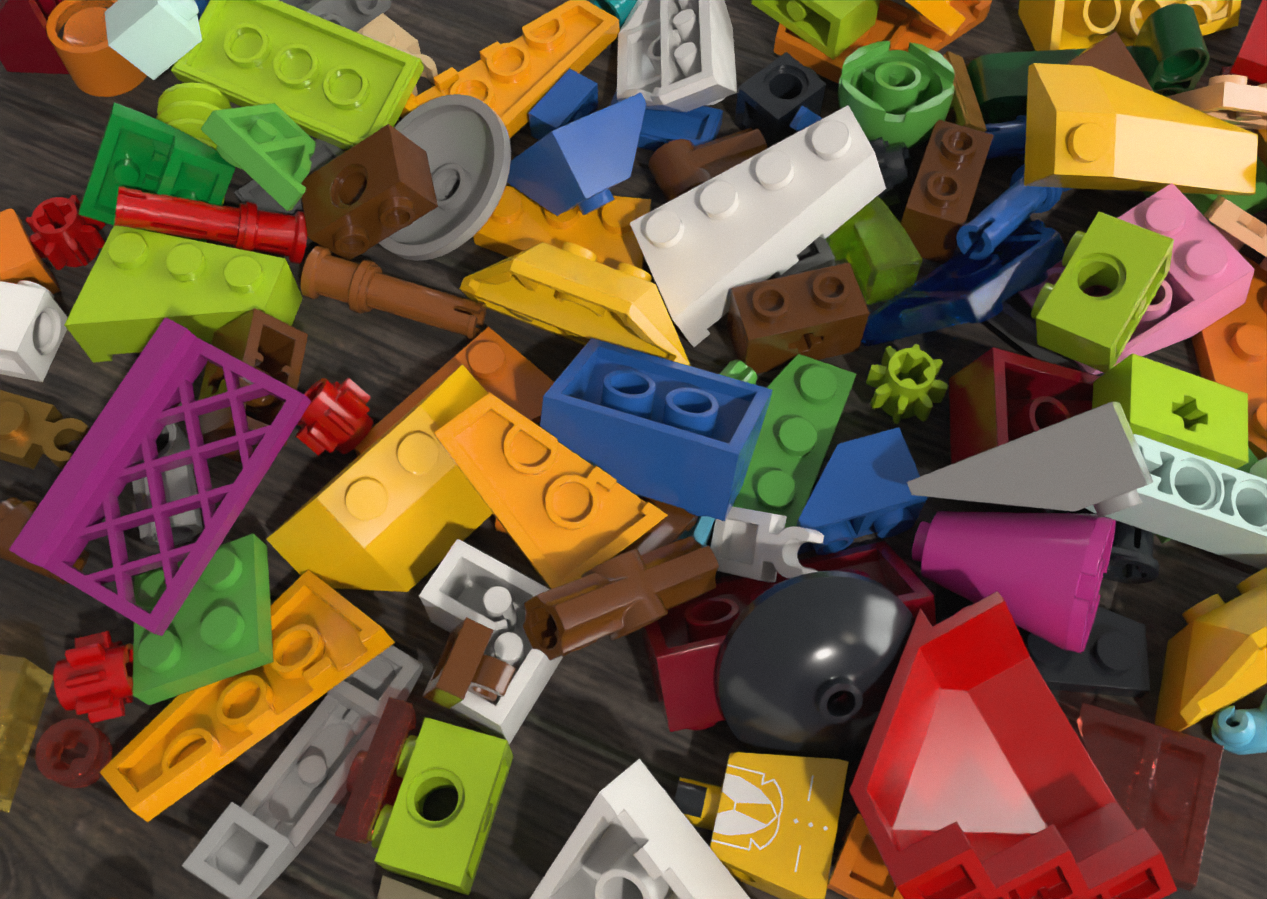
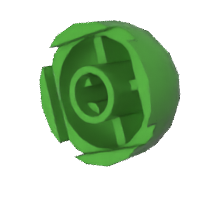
(897, 91)

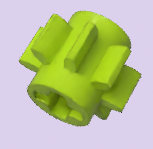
(906, 383)

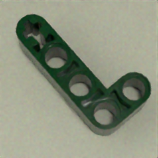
(1166, 51)

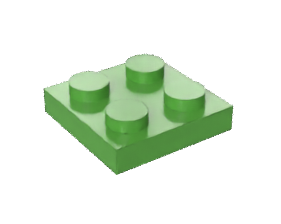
(216, 631)

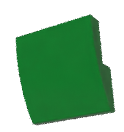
(153, 159)

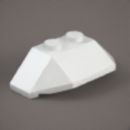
(677, 54)

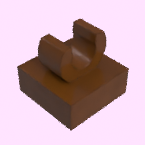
(466, 668)

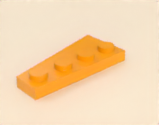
(521, 72)
(315, 647)

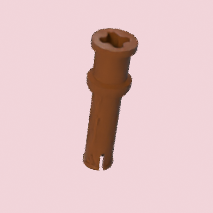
(367, 288)

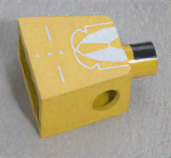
(771, 820)

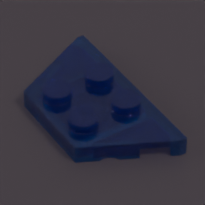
(969, 288)

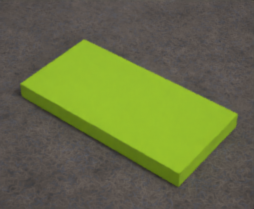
(311, 68)

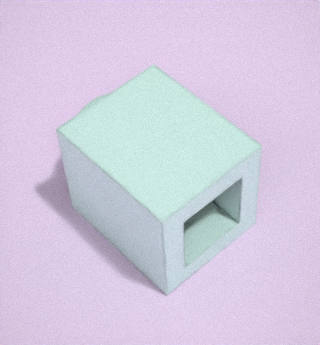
(153, 32)

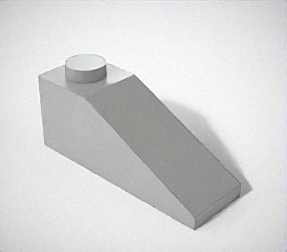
(1056, 468)

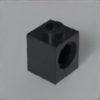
(774, 97)

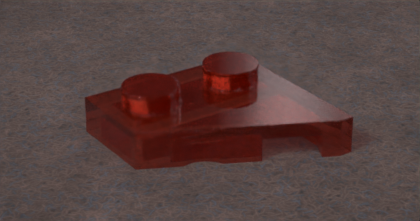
(1159, 782)

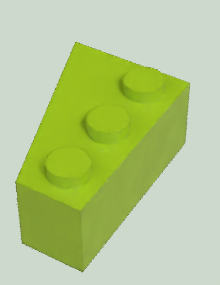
(189, 281)

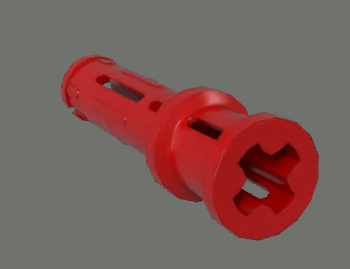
(242, 227)

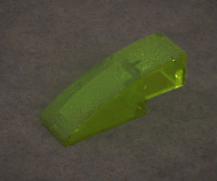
(878, 252)

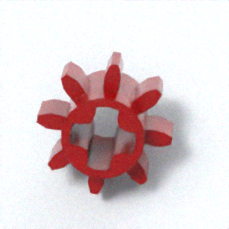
(64, 234)
(335, 417)
(95, 677)

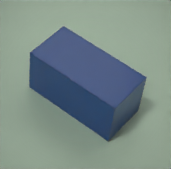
(564, 103)

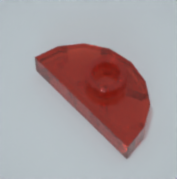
(374, 772)

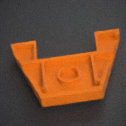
(892, 24)

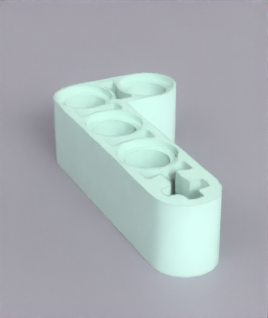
(1202, 503)

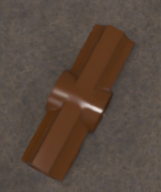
(619, 596)

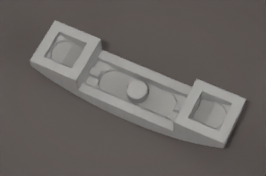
(304, 785)

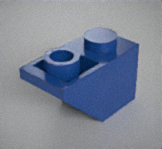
(863, 493)

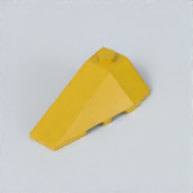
(1086, 22)
(1118, 136)

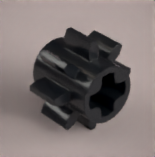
(895, 168)

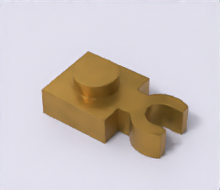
(35, 429)

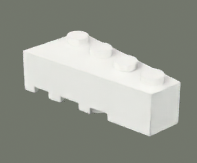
(756, 218)
(636, 848)

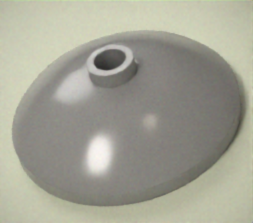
(468, 169)

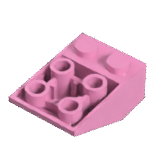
(1203, 279)

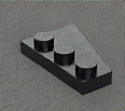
(1110, 665)

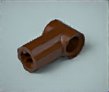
(682, 166)

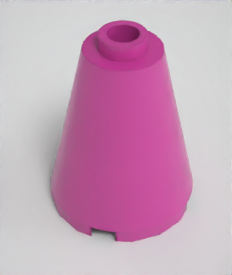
(1038, 562)

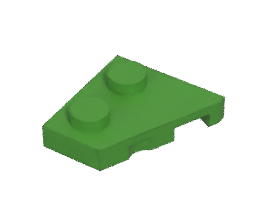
(265, 146)

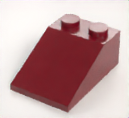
(1011, 397)

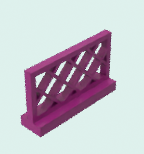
(112, 458)

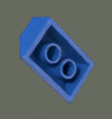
(658, 425)

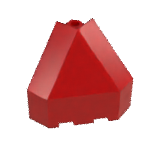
(985, 782)

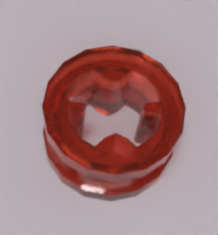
(66, 736)

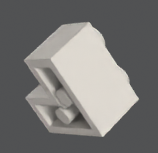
(494, 596)

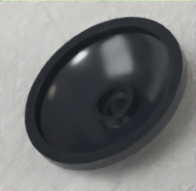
(798, 650)

